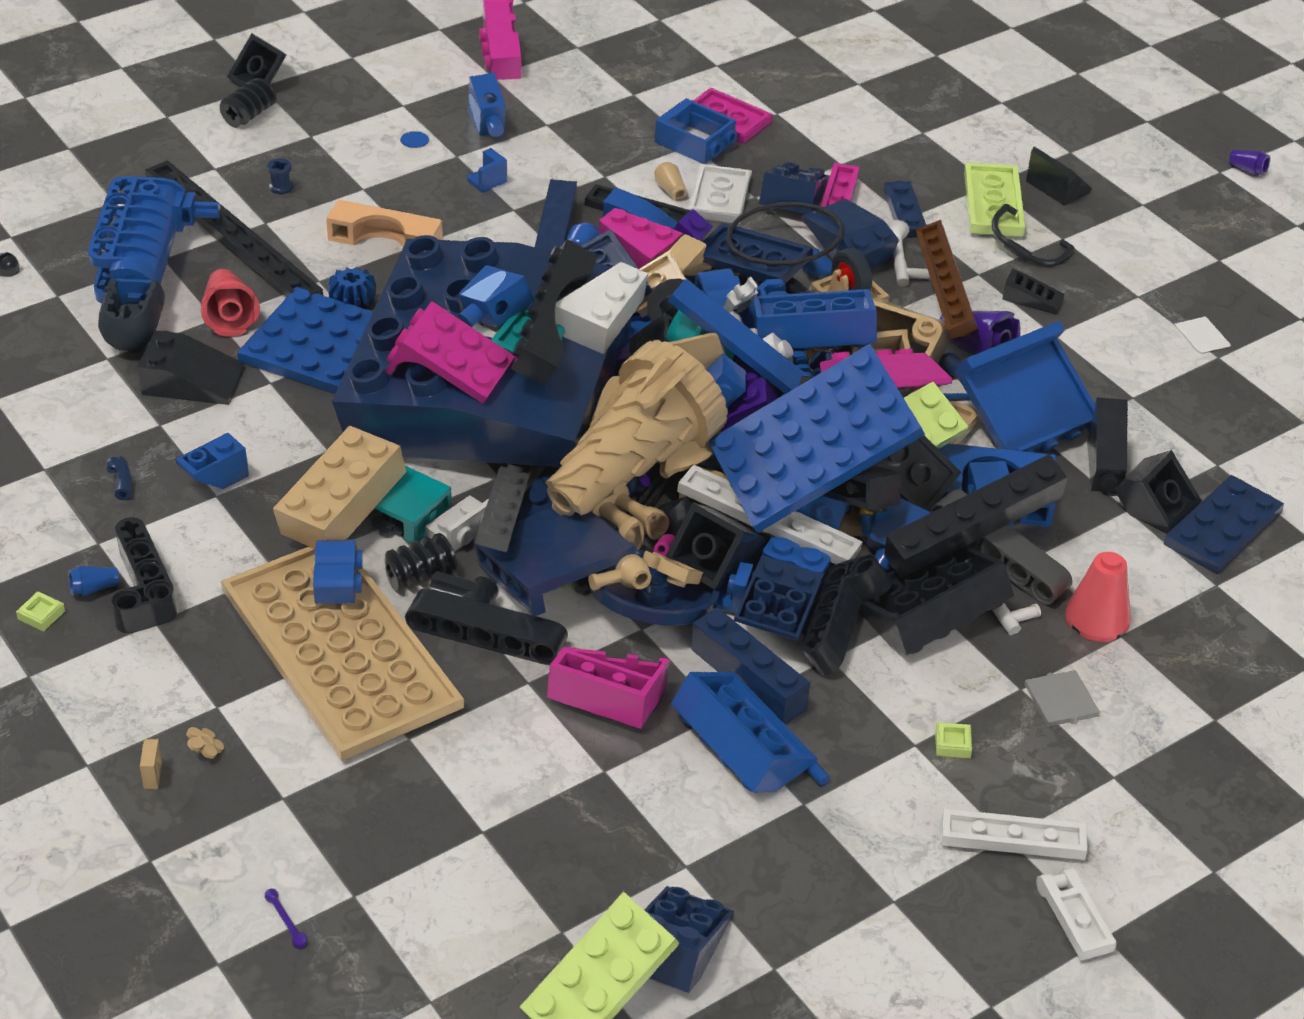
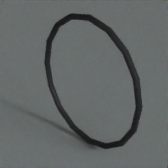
(785, 262)

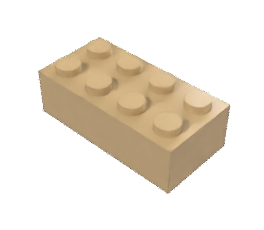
(340, 488)

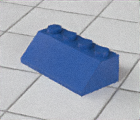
(818, 318)
(742, 730)

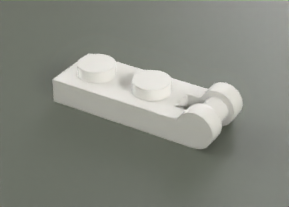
(1076, 913)

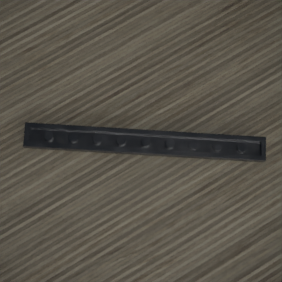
(241, 238)

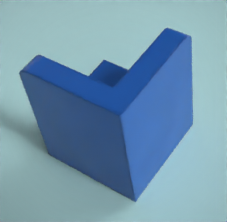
(491, 173)

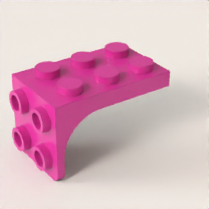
(451, 351)

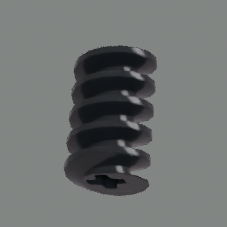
(247, 102)
(419, 558)

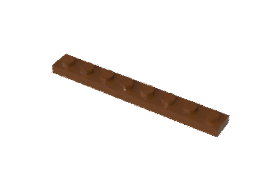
(946, 280)

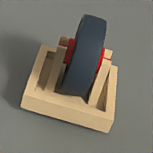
(850, 273)

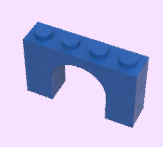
(963, 454)

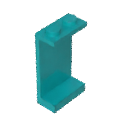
(416, 502)

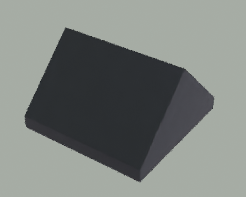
(1055, 178)

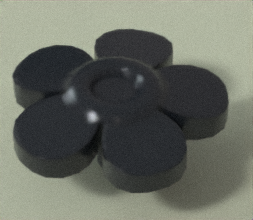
(388, 524)

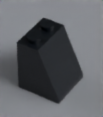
(716, 545)

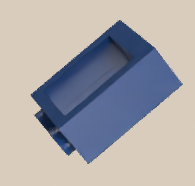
(672, 134)

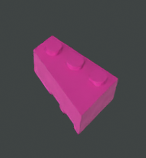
(500, 40)
(639, 236)
(608, 686)

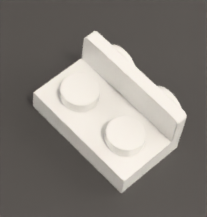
(459, 522)

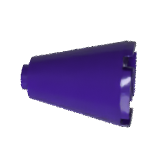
(992, 330)

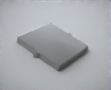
(1061, 698)

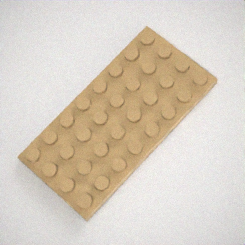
(346, 662)

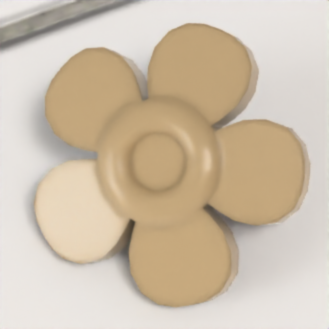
(204, 742)

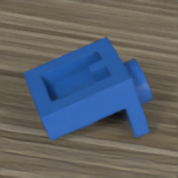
(732, 594)

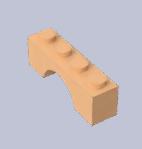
(355, 222)

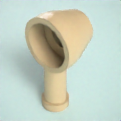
(630, 572)

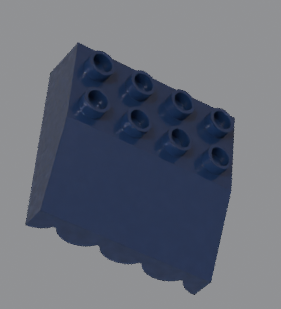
(434, 417)

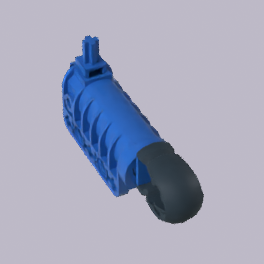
(138, 253)

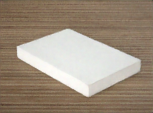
(720, 192)

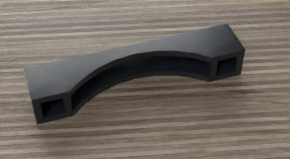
(541, 347)

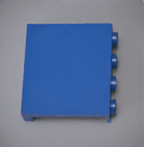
(1028, 392)

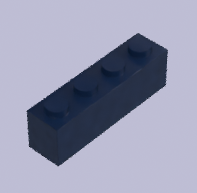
(733, 649)

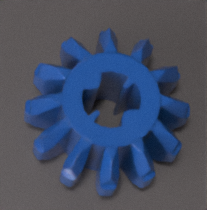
(352, 287)

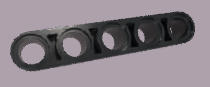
(486, 626)

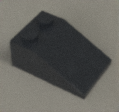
(187, 370)

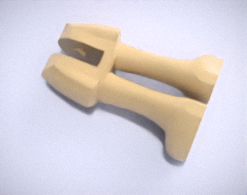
(645, 520)

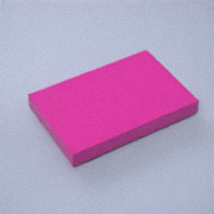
(748, 118)

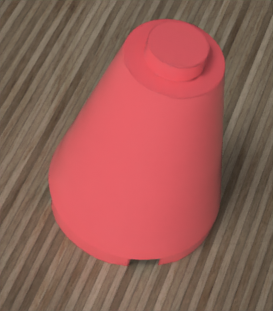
(229, 304)
(1101, 600)

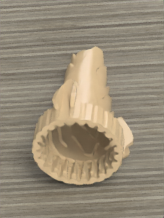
(653, 412)

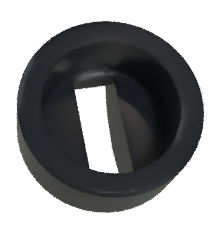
(8, 265)

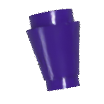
(1250, 161)

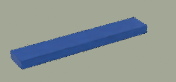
(736, 337)

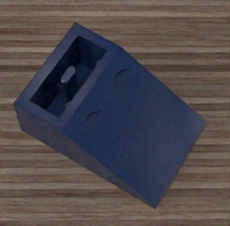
(793, 184)
(779, 598)
(698, 929)

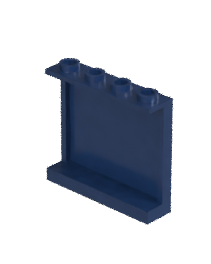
(551, 553)

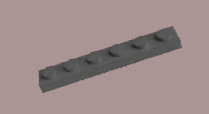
(503, 506)

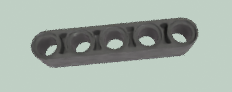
(1024, 561)

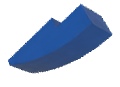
(637, 206)

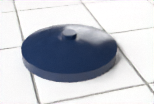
(660, 601)

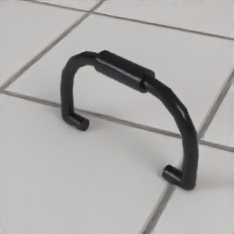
(1019, 250)

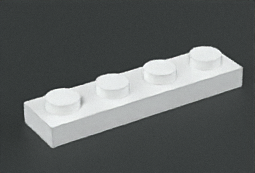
(1014, 834)

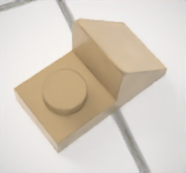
(689, 255)

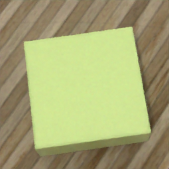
(40, 611)
(953, 740)

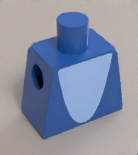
(490, 116)
(494, 297)

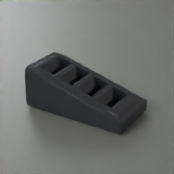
(1031, 292)

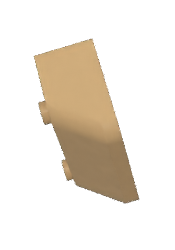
(920, 327)

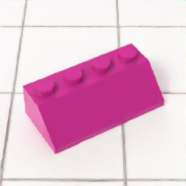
(904, 368)

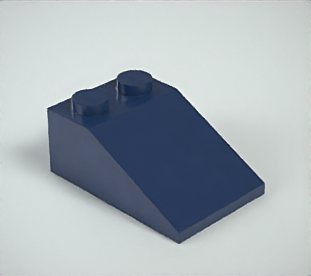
(861, 231)

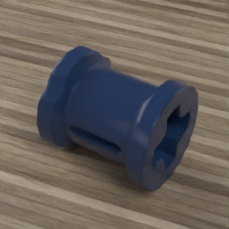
(280, 176)

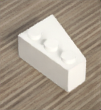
(602, 306)

